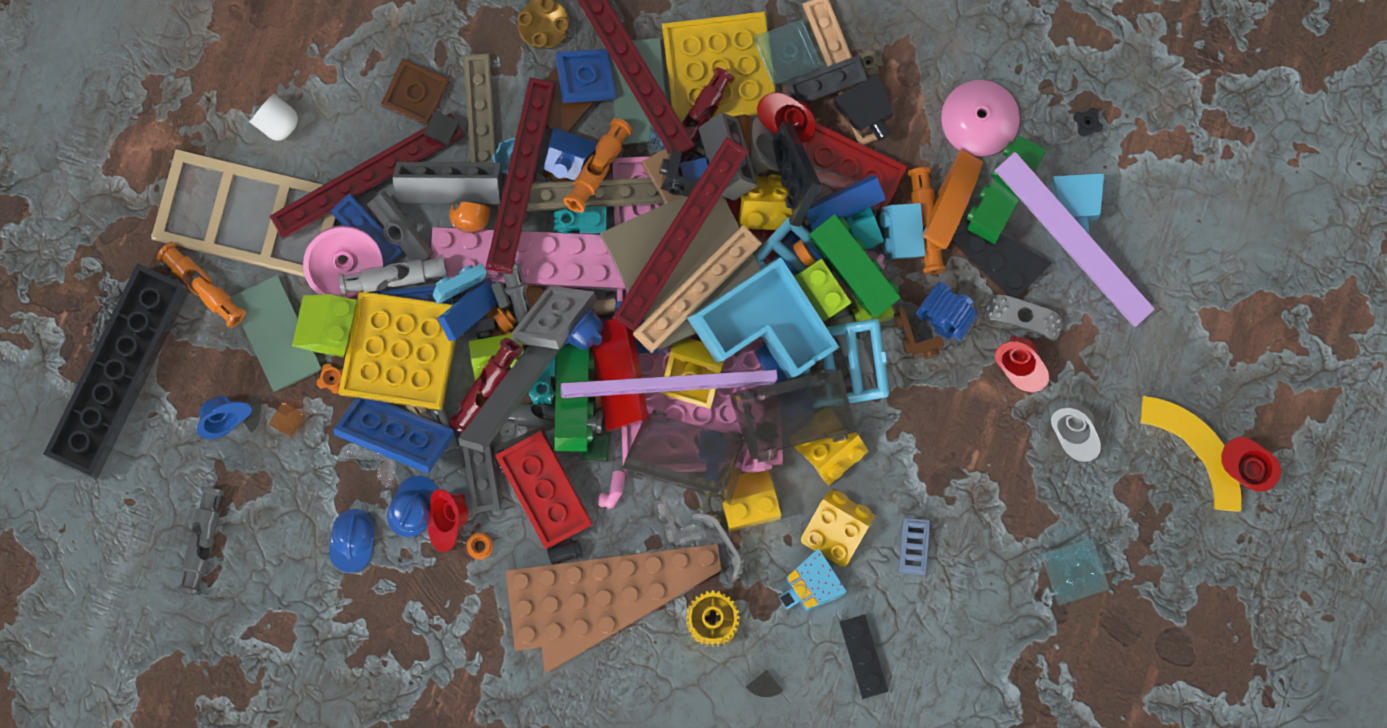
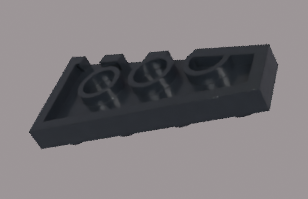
(796, 173)
(1005, 263)

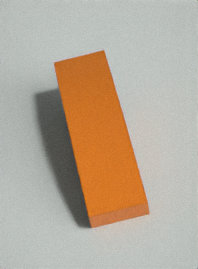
(952, 199)

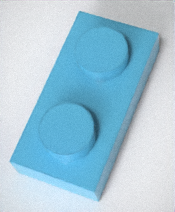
(466, 279)

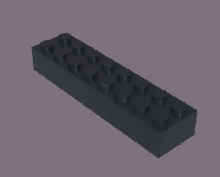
(116, 372)

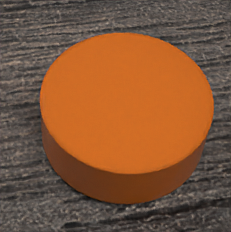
(804, 253)

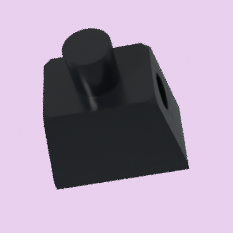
(866, 107)

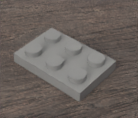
(553, 317)

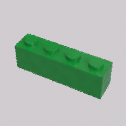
(998, 198)
(853, 266)
(572, 413)

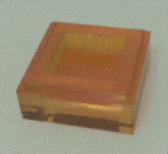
(287, 420)

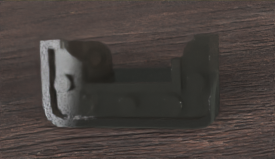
(793, 412)
(687, 456)

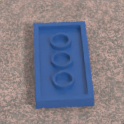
(394, 433)

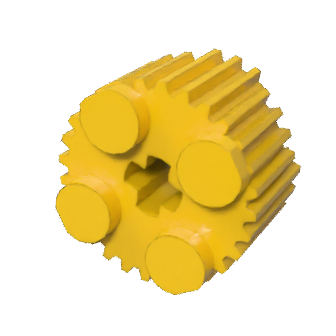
(723, 630)

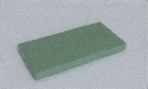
(625, 103)
(271, 329)

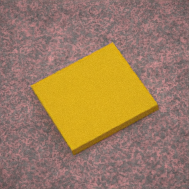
(724, 42)
(397, 352)

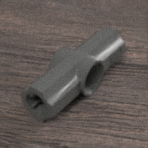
(399, 227)

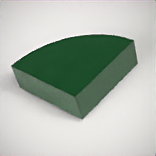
(597, 449)

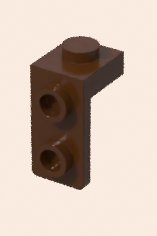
(928, 348)

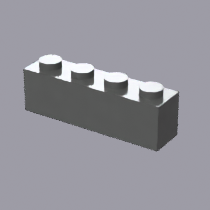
(448, 182)

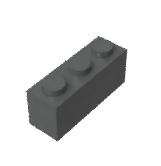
(712, 136)

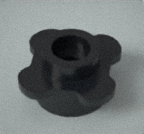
(1085, 129)

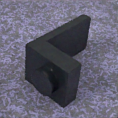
(670, 181)
(482, 328)

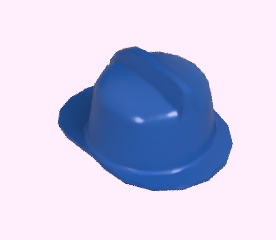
(587, 332)
(221, 416)
(411, 506)
(352, 540)

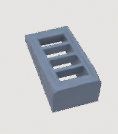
(914, 523)

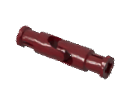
(707, 103)
(486, 383)

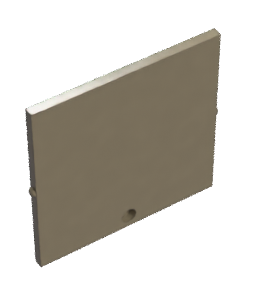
(636, 239)

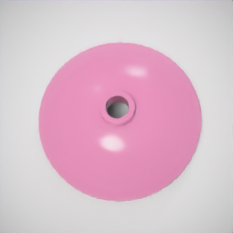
(980, 135)
(322, 254)

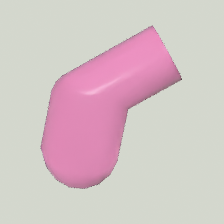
(616, 490)

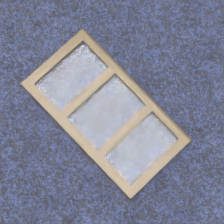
(227, 212)

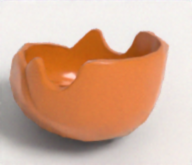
(469, 217)

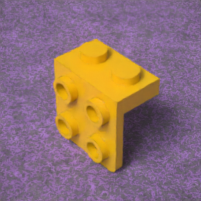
(764, 205)
(831, 457)
(837, 527)

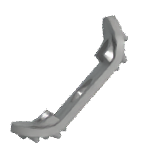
(1006, 309)
(712, 521)

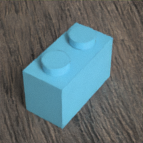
(902, 231)

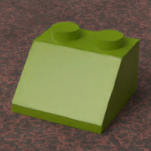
(822, 289)
(324, 324)

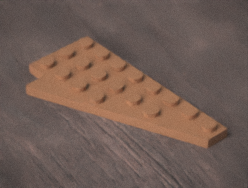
(586, 601)

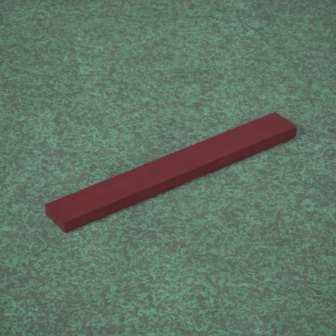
(637, 76)
(520, 176)
(356, 181)
(680, 234)

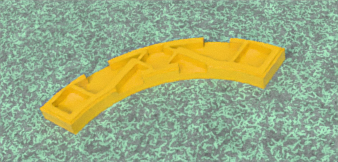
(1202, 441)

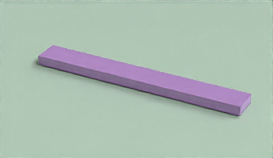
(1074, 239)
(666, 384)

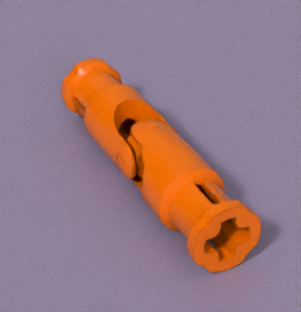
(605, 152)
(926, 197)
(213, 297)

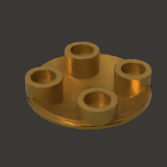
(543, 23)

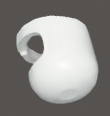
(275, 118)

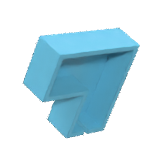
(770, 308)

